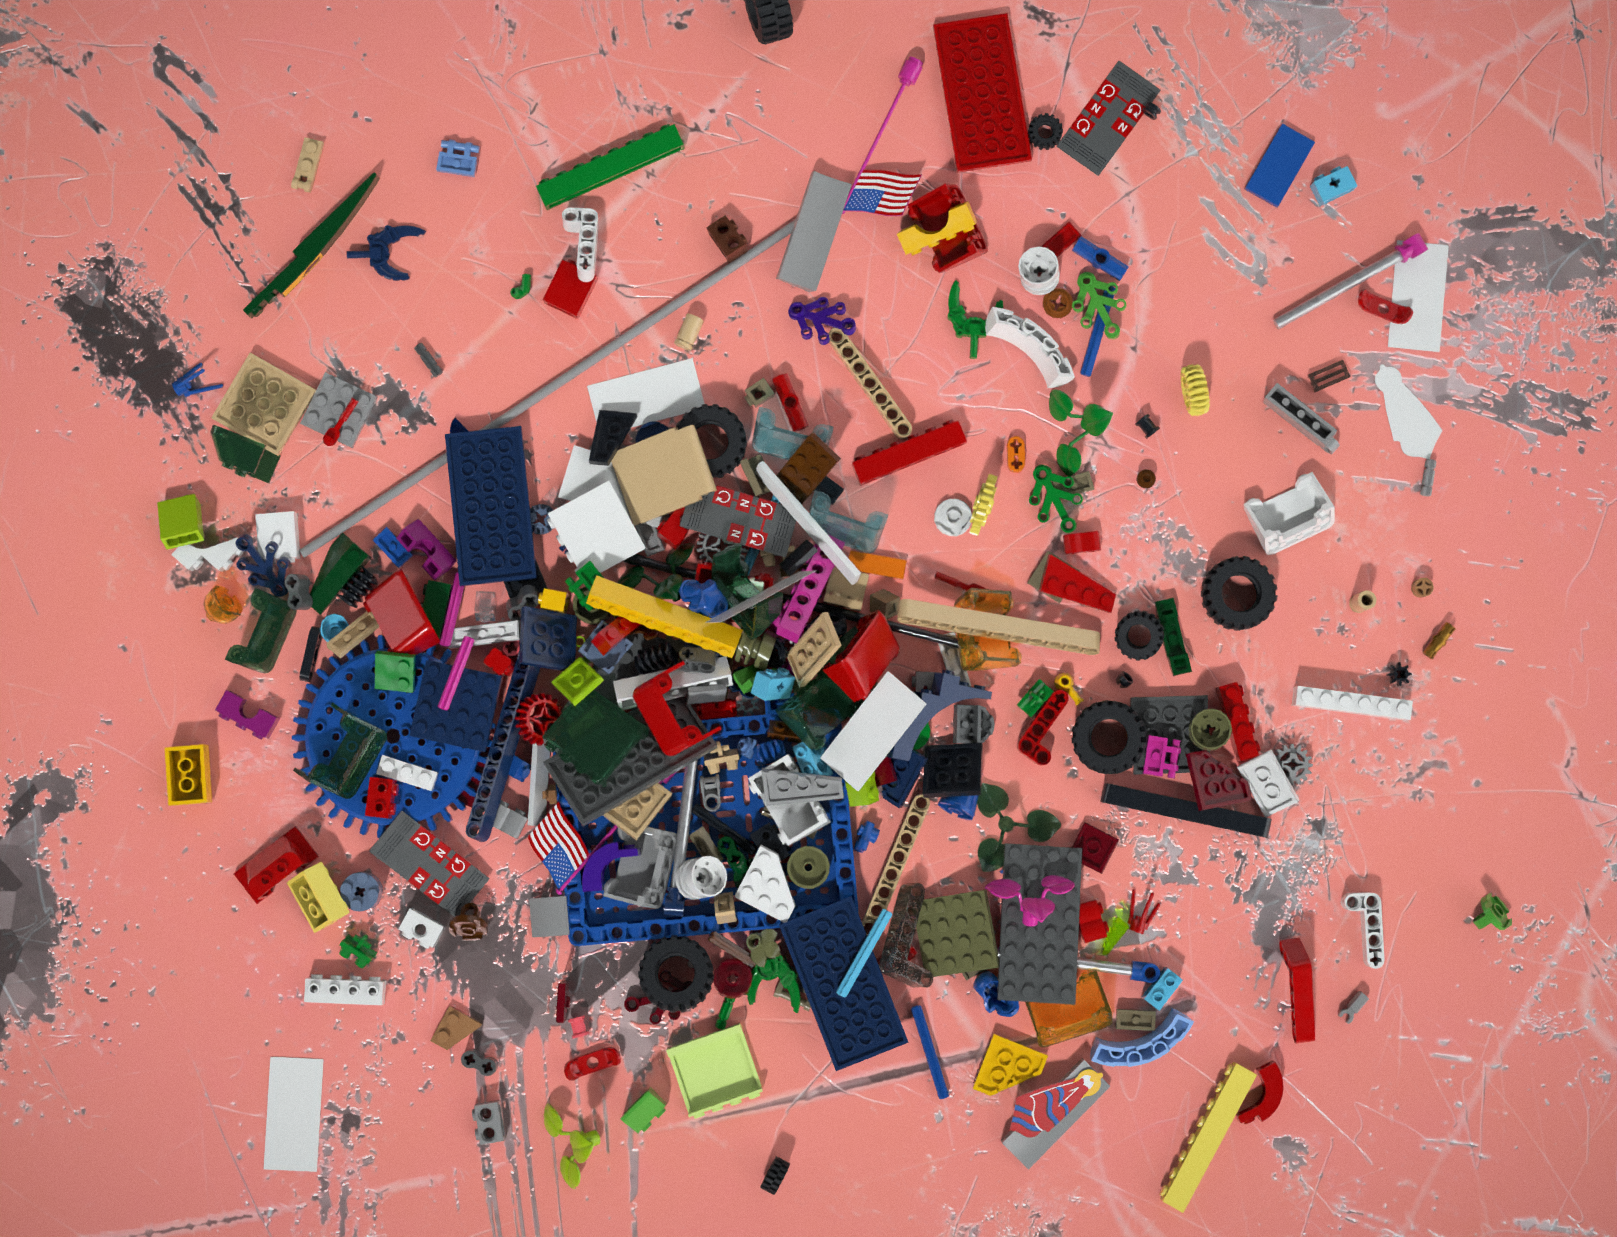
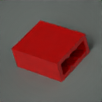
(567, 291)

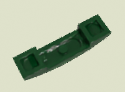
(1173, 640)

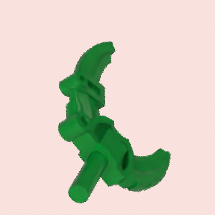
(972, 327)
(776, 968)

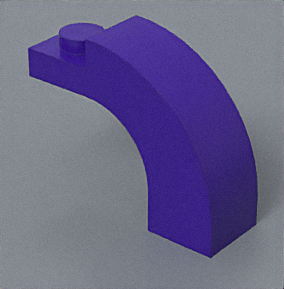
(595, 867)

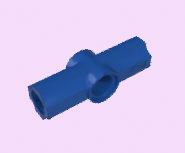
(1089, 252)

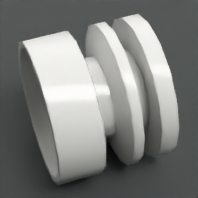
(1035, 261)
(710, 877)

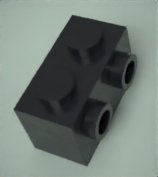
(768, 837)

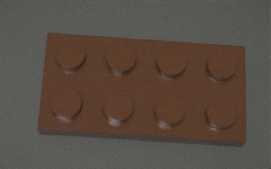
(808, 467)

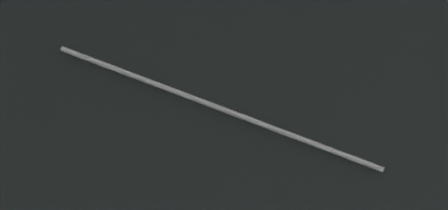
(553, 386)

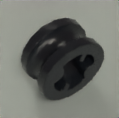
(1151, 110)

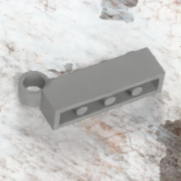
(1302, 418)

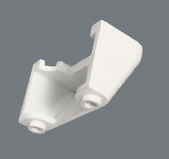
(1291, 515)
(793, 819)

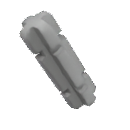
(1428, 477)

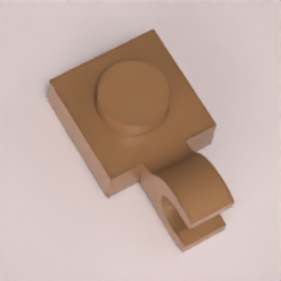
(550, 794)

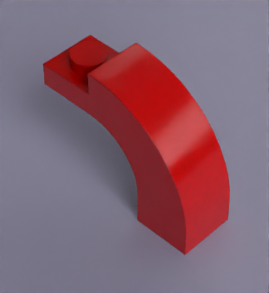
(1271, 1094)

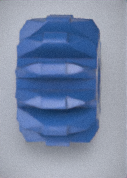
(769, 752)

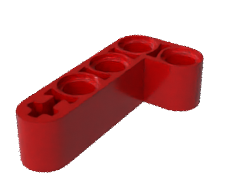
(1045, 725)

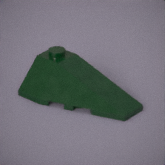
(337, 569)

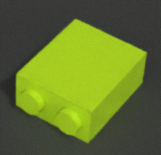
(180, 521)

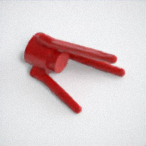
(1139, 923)

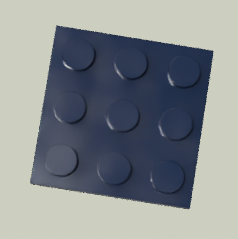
(547, 638)

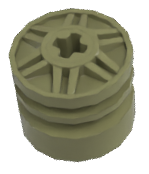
(758, 648)
(1214, 719)

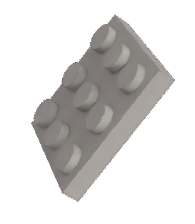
(330, 402)

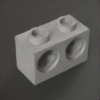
(494, 1122)

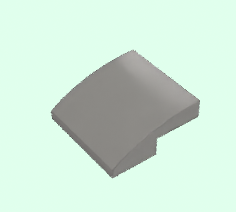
(549, 916)

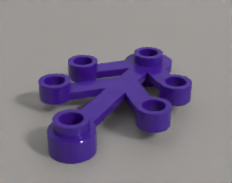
(821, 318)

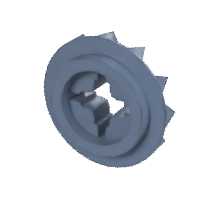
(539, 528)

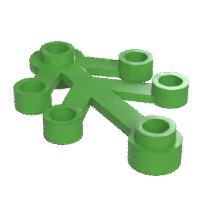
(1098, 302)

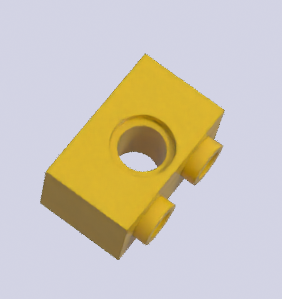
(554, 600)

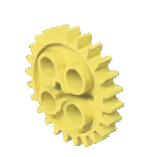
(983, 504)

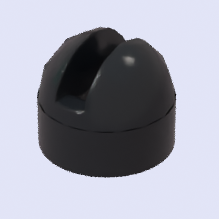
(1124, 679)

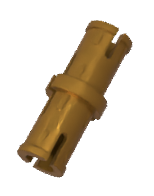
(1439, 640)

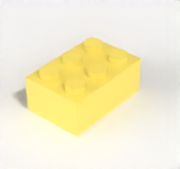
(318, 897)

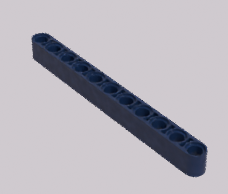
(499, 747)

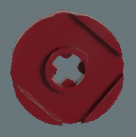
(724, 971)

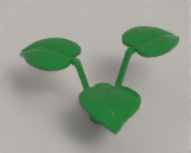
(1094, 422)

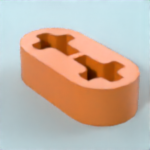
(1020, 454)

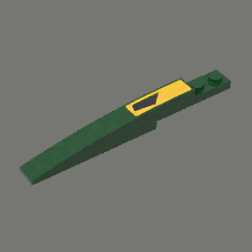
(313, 248)

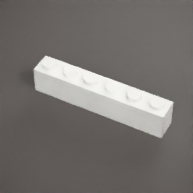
(680, 682)
(1352, 703)

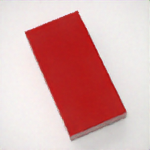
(1062, 239)

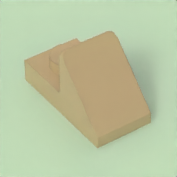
(724, 908)

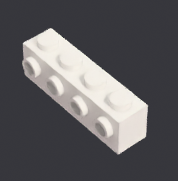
(344, 990)

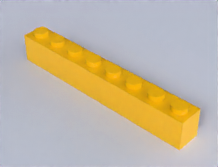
(663, 616)

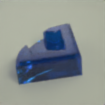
(457, 427)

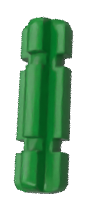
(724, 1013)

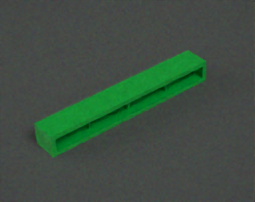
(610, 167)

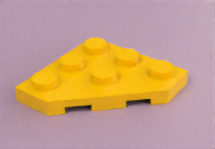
(1007, 1065)

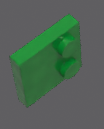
(394, 671)

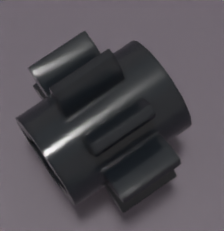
(1404, 675)

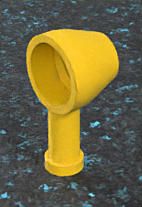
(1067, 688)

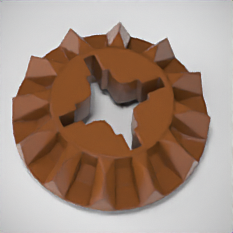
(1065, 299)

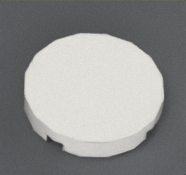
(953, 517)

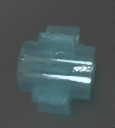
(750, 710)

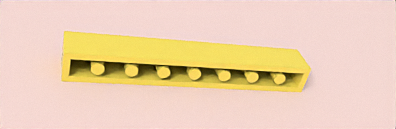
(1207, 1137)

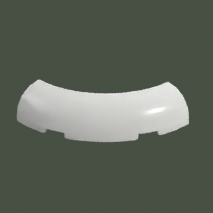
(1032, 341)

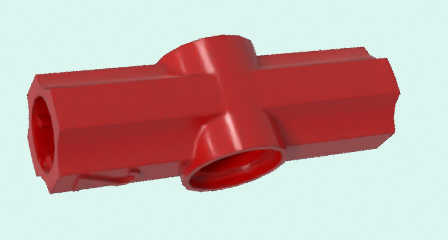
(785, 391)

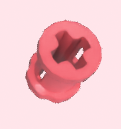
(578, 1026)

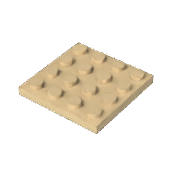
(264, 404)

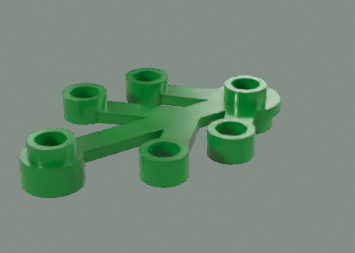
(1054, 495)

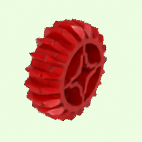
(541, 701)

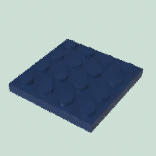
(470, 712)

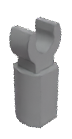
(1354, 1006)

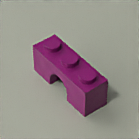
(420, 537)
(231, 708)

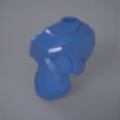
(704, 597)
(986, 987)

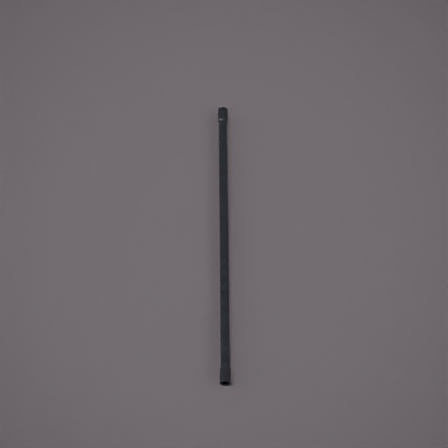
(639, 560)

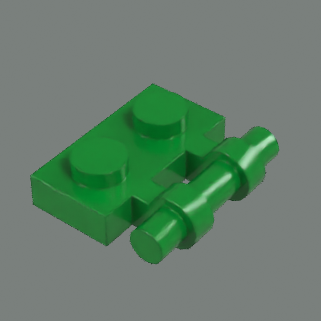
(587, 576)

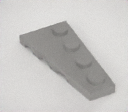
(797, 787)

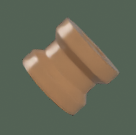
(1426, 587)

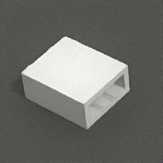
(282, 529)

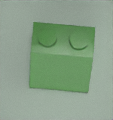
(644, 1110)

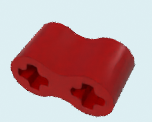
(1082, 542)

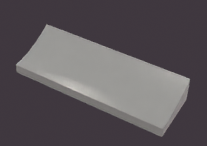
(813, 231)
(1030, 1150)

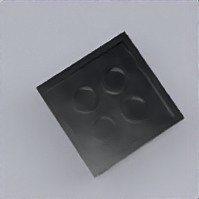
(953, 770)

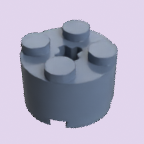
(372, 893)

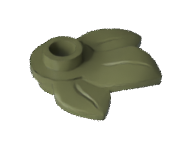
(766, 947)

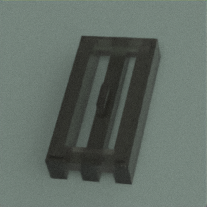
(1314, 382)

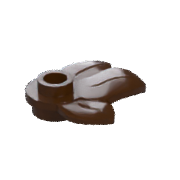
(647, 633)

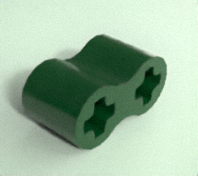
(733, 855)

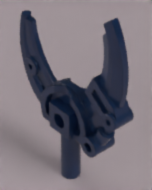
(379, 251)

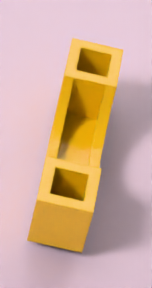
(914, 238)

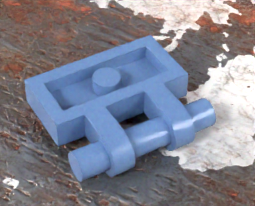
(457, 164)

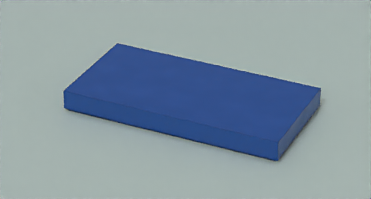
(1279, 165)

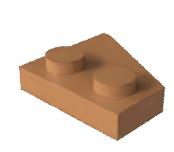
(454, 1028)

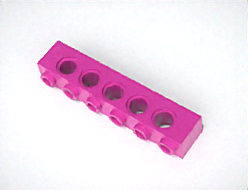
(791, 628)

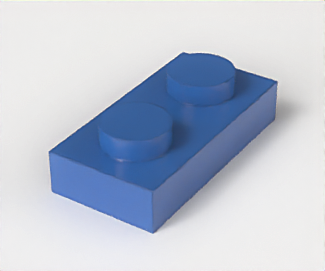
(392, 547)

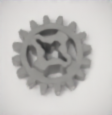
(1291, 755)

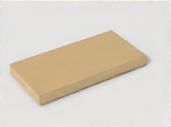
(813, 649)

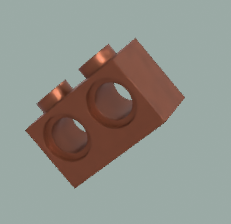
(724, 240)

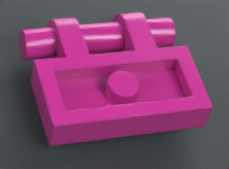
(1155, 756)

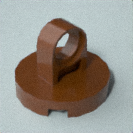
(468, 926)

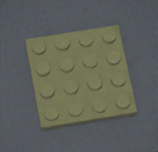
(957, 934)

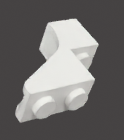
(220, 555)

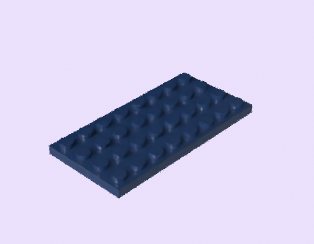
(490, 506)
(822, 952)

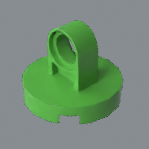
(1494, 912)

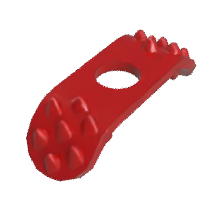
(1396, 314)
(578, 1066)

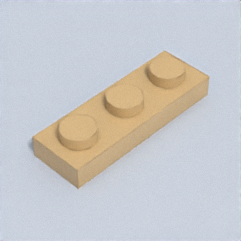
(353, 634)

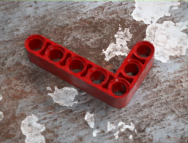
(1301, 989)

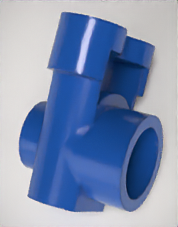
(867, 833)

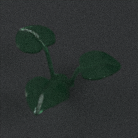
(995, 799)

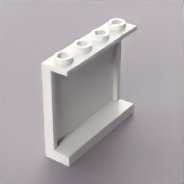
(596, 529)

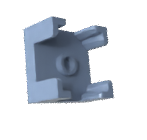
(609, 660)

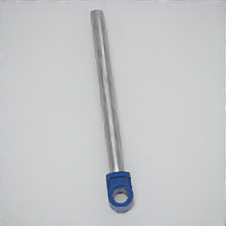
(1135, 970)

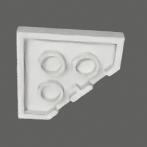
(767, 886)

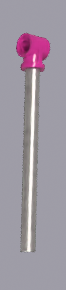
(1410, 248)

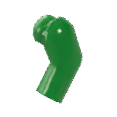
(522, 290)

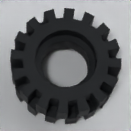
(1047, 120)
(775, 1175)

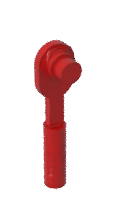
(333, 434)
(954, 582)

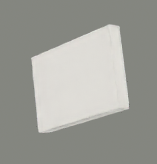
(1268, 783)

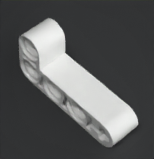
(585, 245)
(1366, 929)

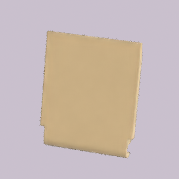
(663, 474)

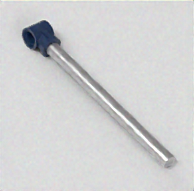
(675, 901)

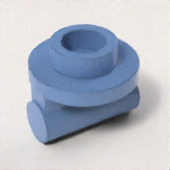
(746, 745)

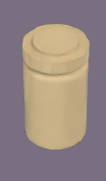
(688, 332)
(1362, 601)

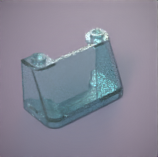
(781, 442)
(854, 533)

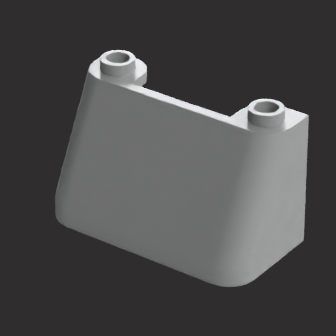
(645, 877)

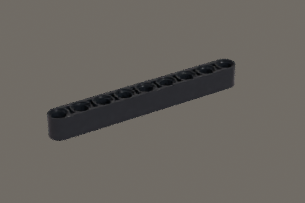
(1185, 810)

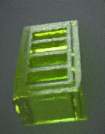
(1115, 933)

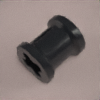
(1147, 426)

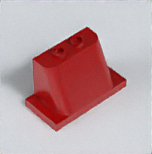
(275, 864)

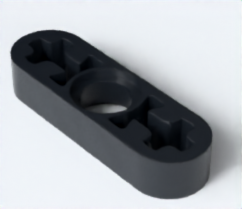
(310, 654)

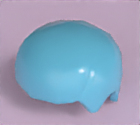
(332, 625)

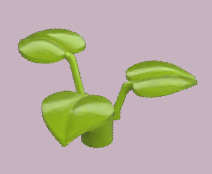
(581, 1143)

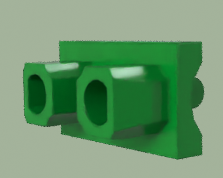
(1035, 698)
(358, 947)

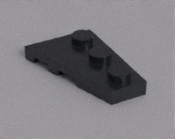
(609, 434)

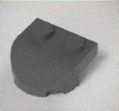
(971, 724)

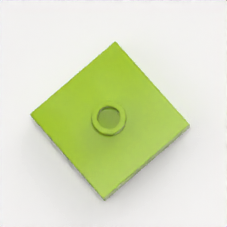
(577, 681)

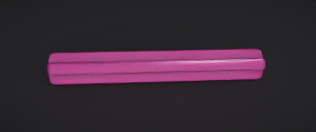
(452, 612)
(456, 673)

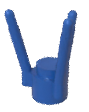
(183, 383)

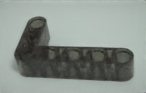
(900, 937)

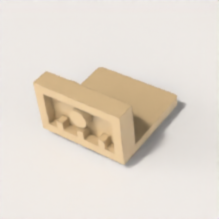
(843, 593)

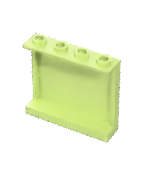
(715, 1070)

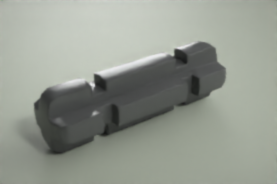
(428, 360)

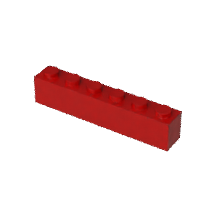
(909, 452)

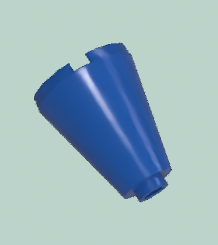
(962, 805)

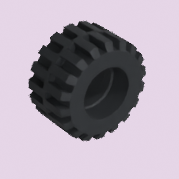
(1127, 647)

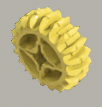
(1195, 390)

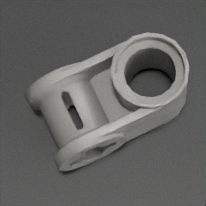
(710, 791)

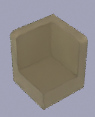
(884, 602)

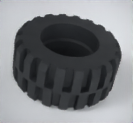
(770, 19)
(733, 428)
(1263, 585)
(1090, 718)
(657, 955)

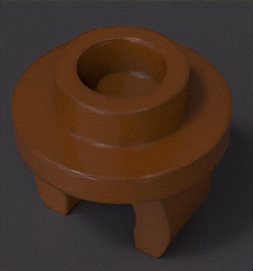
(1146, 479)

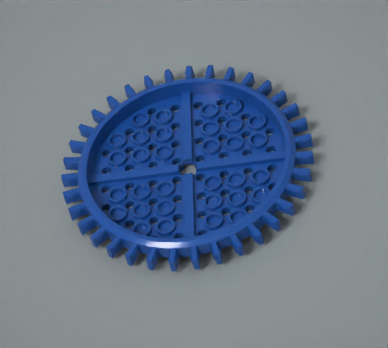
(316, 741)

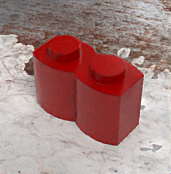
(1091, 922)

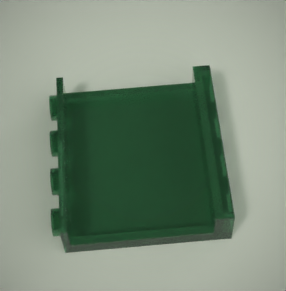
(594, 736)

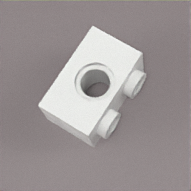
(433, 928)

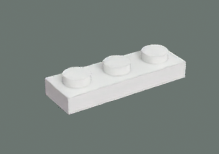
(407, 773)

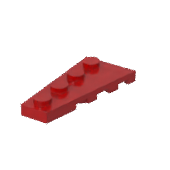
(1069, 584)

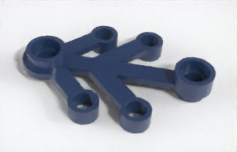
(263, 567)

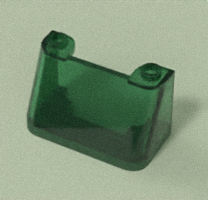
(267, 636)
(817, 710)

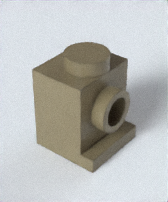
(762, 387)

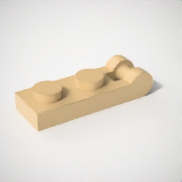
(307, 164)

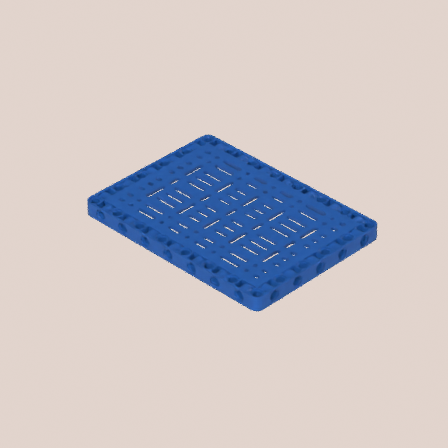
(637, 924)

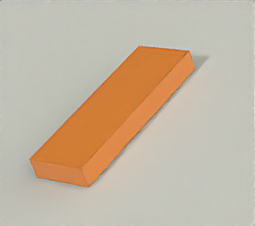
(878, 564)

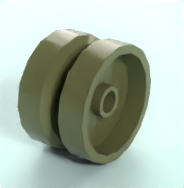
(797, 863)

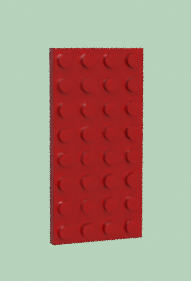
(982, 92)

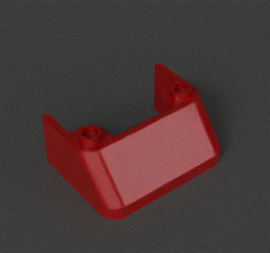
(660, 718)

